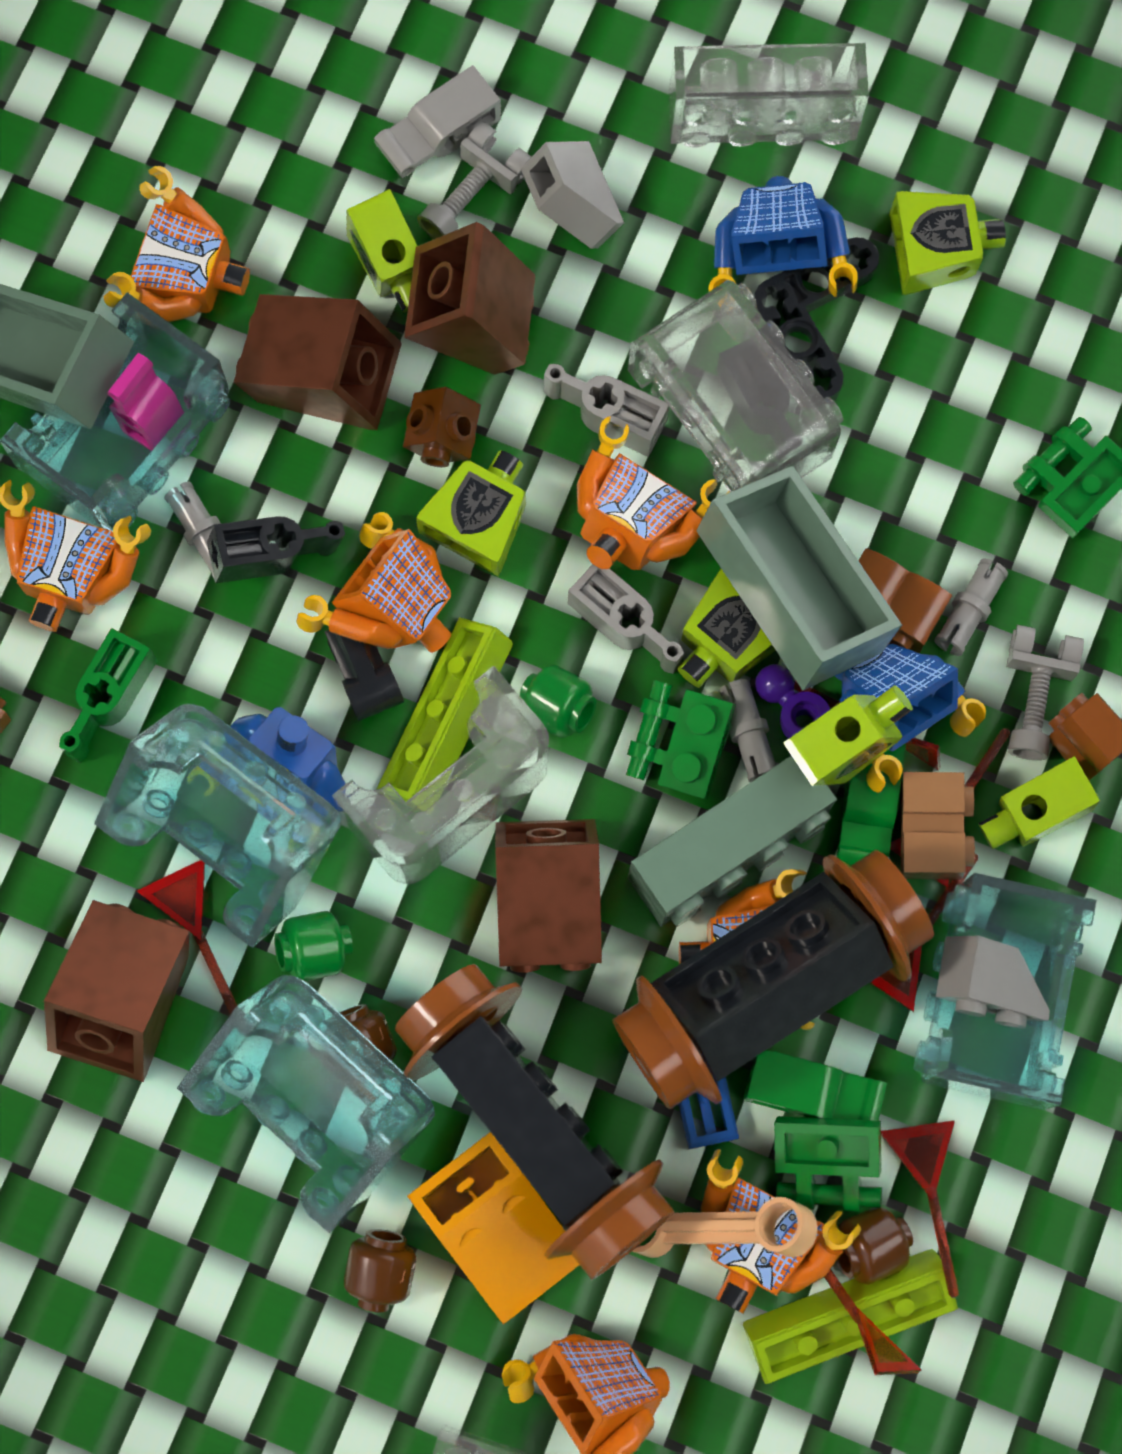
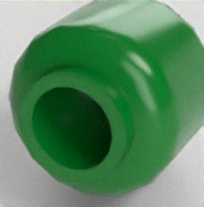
(559, 700)
(312, 946)

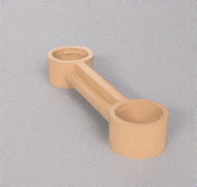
(735, 1229)

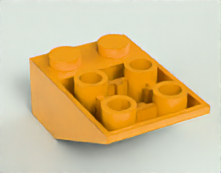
(494, 1227)

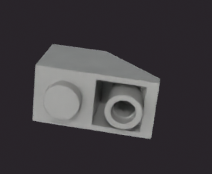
(573, 191)
(991, 979)

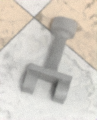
(440, 219)
(1030, 741)

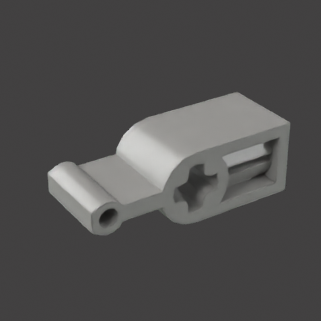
(440, 122)
(628, 405)
(605, 599)

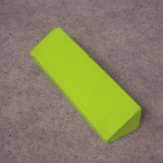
(440, 720)
(823, 1329)

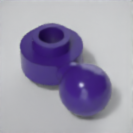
(776, 685)

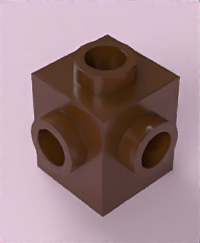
(441, 426)

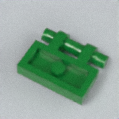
(1086, 488)
(695, 741)
(829, 1148)

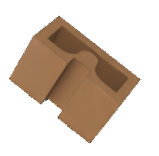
(933, 825)

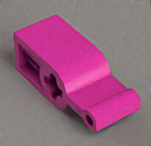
(144, 403)

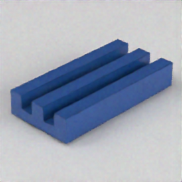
(711, 1136)

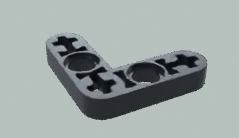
(800, 301)

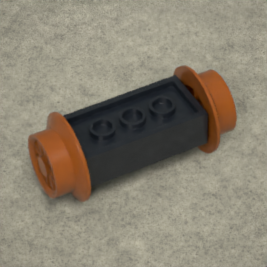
(773, 976)
(462, 1034)

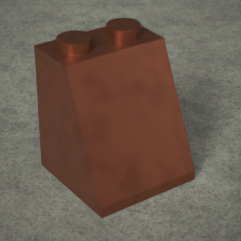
(471, 300)
(318, 358)
(548, 894)
(115, 989)

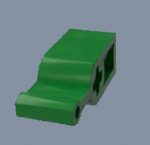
(116, 670)
(868, 815)
(812, 1088)

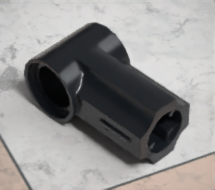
(367, 678)

